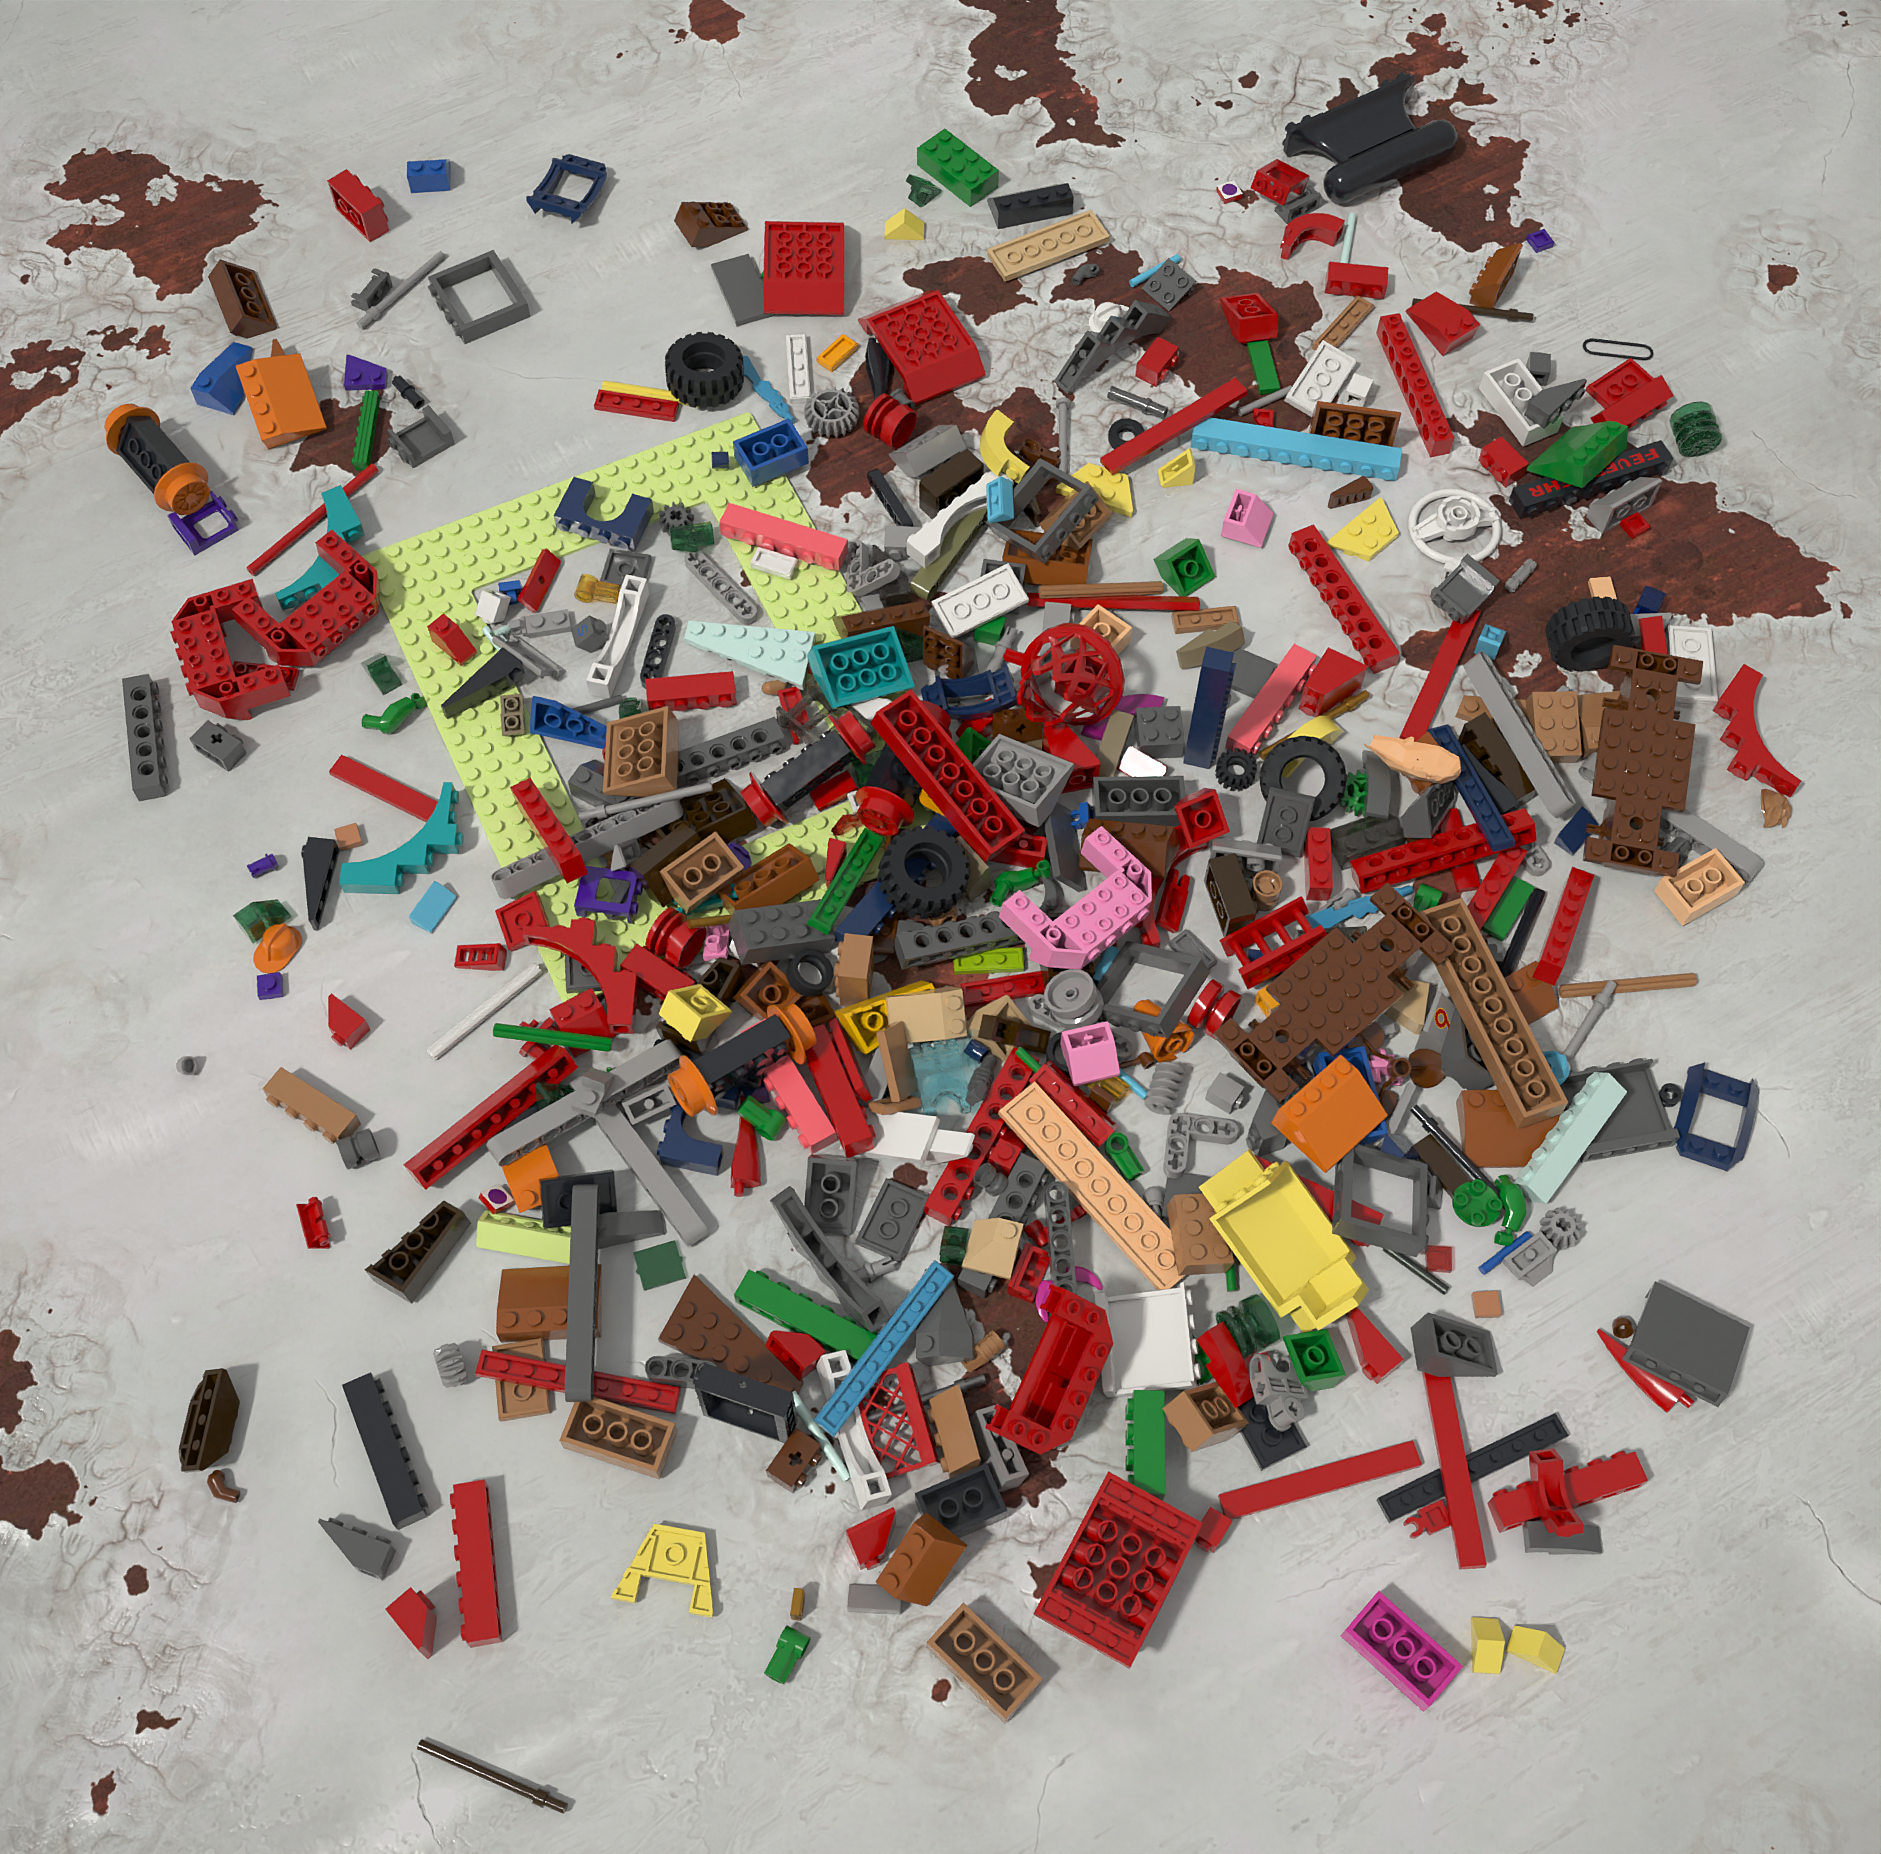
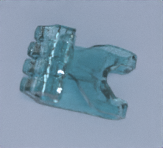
(940, 1075)

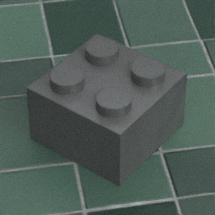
(1159, 731)

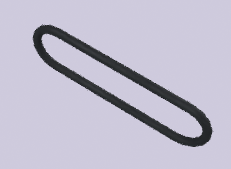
(1617, 355)

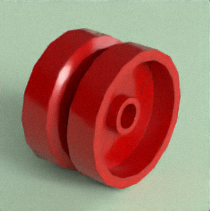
(1213, 1007)

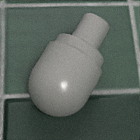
(1154, 1199)

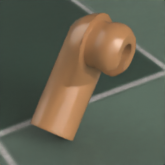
(772, 687)

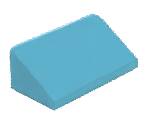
(1000, 500)
(432, 907)

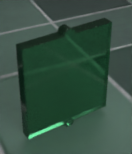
(659, 1265)

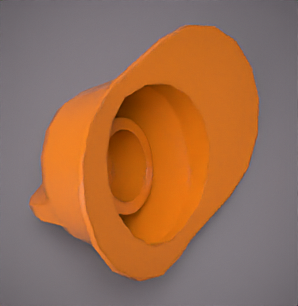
(276, 948)

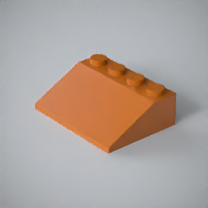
(281, 398)
(1330, 1114)

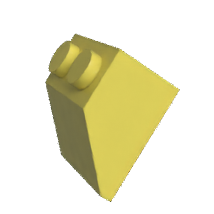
(693, 1011)

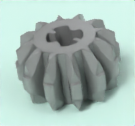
(1566, 1223)
(450, 1365)

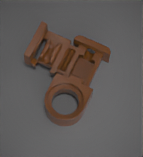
(1039, 452)

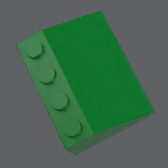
(1582, 453)

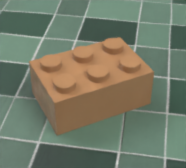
(1556, 724)
(854, 969)
(1195, 1238)
(1204, 1416)

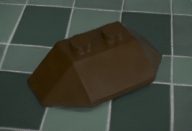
(209, 1422)

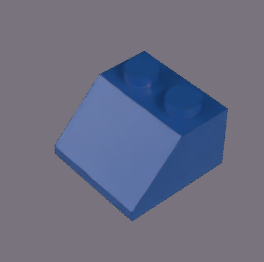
(428, 175)

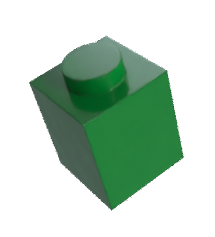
(990, 632)

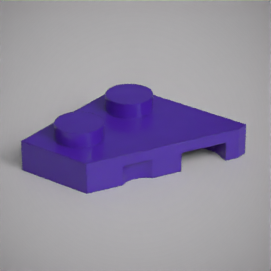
(364, 375)

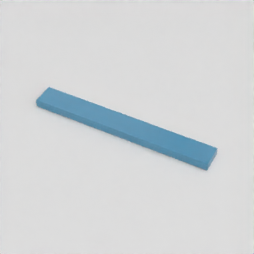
(883, 1348)

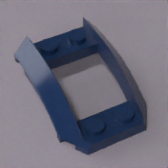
(545, 199)
(999, 682)
(1724, 1088)

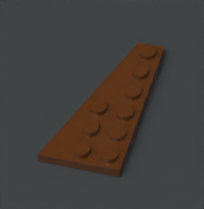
(713, 1333)

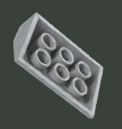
(1024, 778)

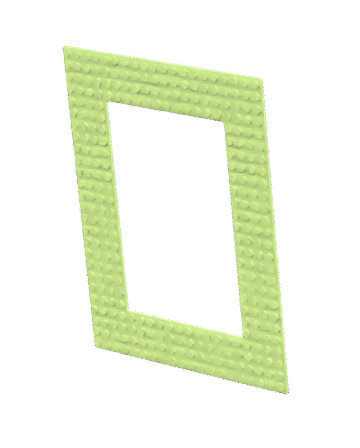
(446, 564)

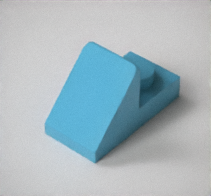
(1490, 641)

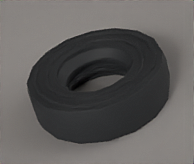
(1123, 424)

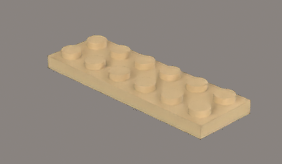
(1048, 245)

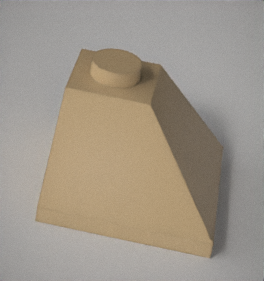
(1002, 1008)
(993, 1247)

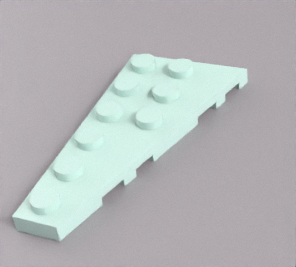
(761, 649)

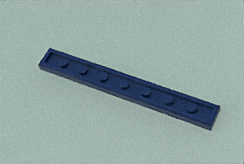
(1475, 794)

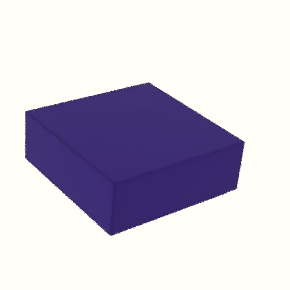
(1540, 241)

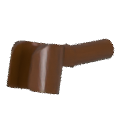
(1144, 1059)

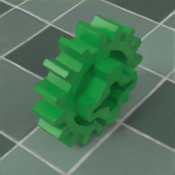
(1357, 791)

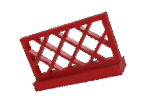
(917, 1417)

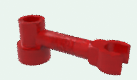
(1039, 1233)

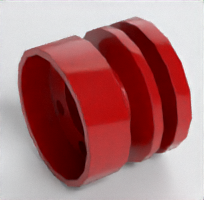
(890, 421)
(673, 939)

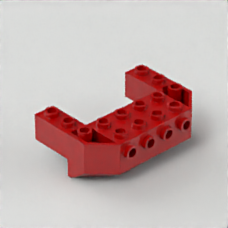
(326, 617)
(206, 659)

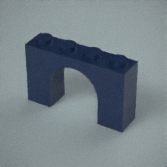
(622, 531)
(688, 1153)

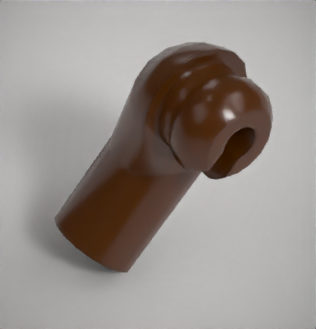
(218, 1488)

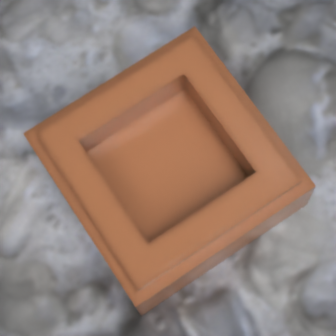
(348, 837)
(1486, 1304)

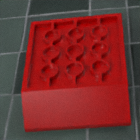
(803, 268)
(926, 345)

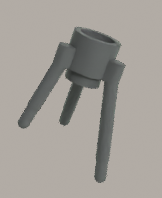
(1678, 845)

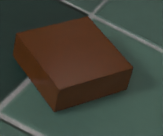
(1102, 1098)

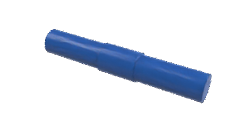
(1501, 1254)

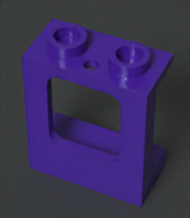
(185, 526)
(588, 888)

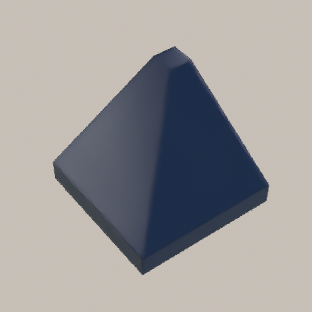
(760, 1094)

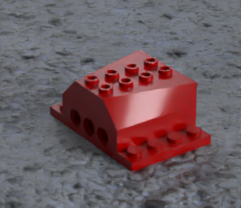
(1118, 1569)

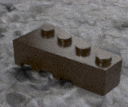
(1496, 757)
(722, 981)
(420, 1253)

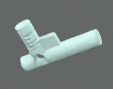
(498, 632)

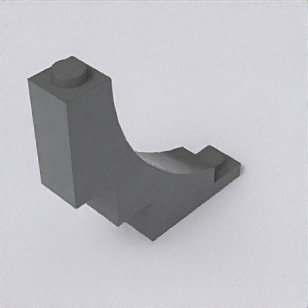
(1098, 346)

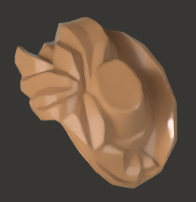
(1774, 808)

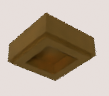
(797, 1604)

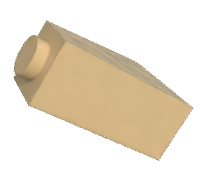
(1411, 1007)

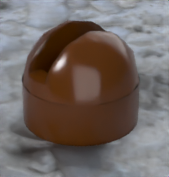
(1628, 1327)

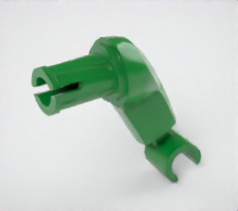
(394, 714)
(1018, 880)
(1515, 1207)

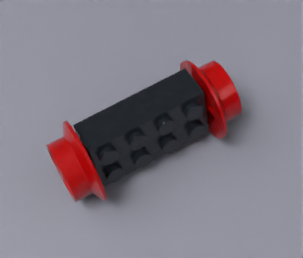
(808, 770)
(891, 789)

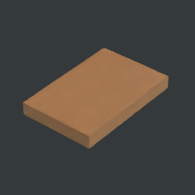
(897, 1061)
(518, 1400)

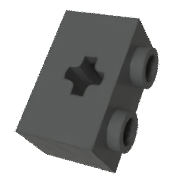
(218, 745)

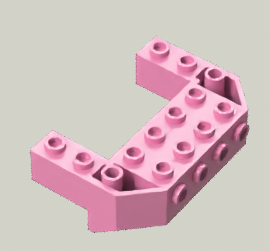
(1095, 919)

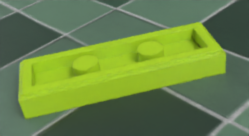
(992, 961)

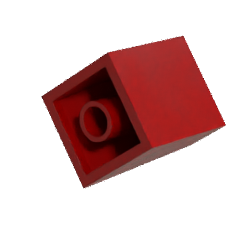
(1331, 682)
(1065, 744)

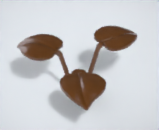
(1422, 1063)

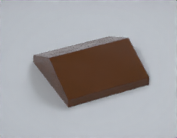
(816, 1009)

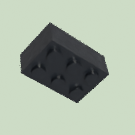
(964, 1501)

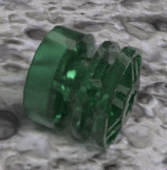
(1695, 429)
(1250, 1324)

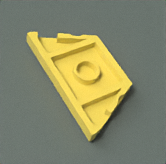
(1112, 489)
(1366, 533)

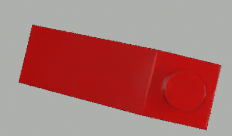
(1373, 1351)

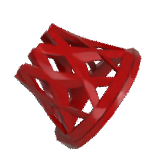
(1031, 663)

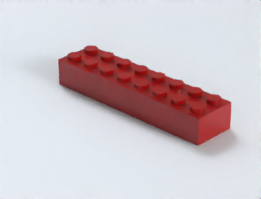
(947, 776)

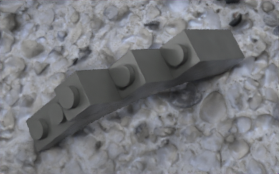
(828, 1264)

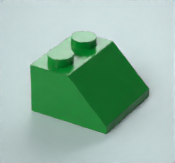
(1185, 566)
(1315, 1359)

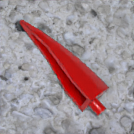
(746, 1160)
(1658, 1390)

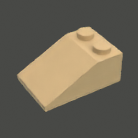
(929, 1014)

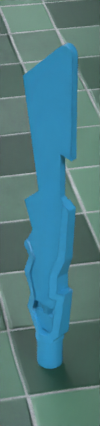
(765, 391)
(1356, 907)

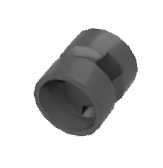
(358, 1148)

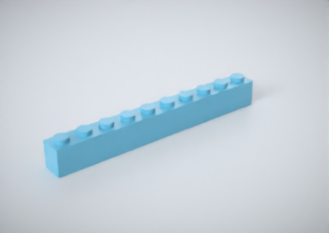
(1297, 448)

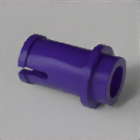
(262, 865)

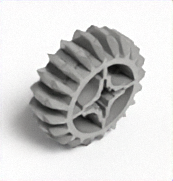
(830, 407)

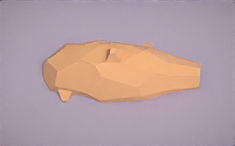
(1401, 755)

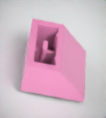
(1247, 519)
(1090, 1053)

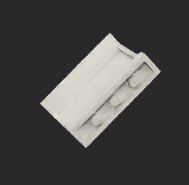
(1150, 1342)

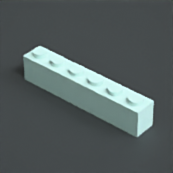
(1570, 1137)

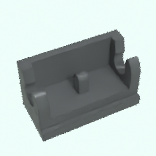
(1299, 206)
(374, 291)

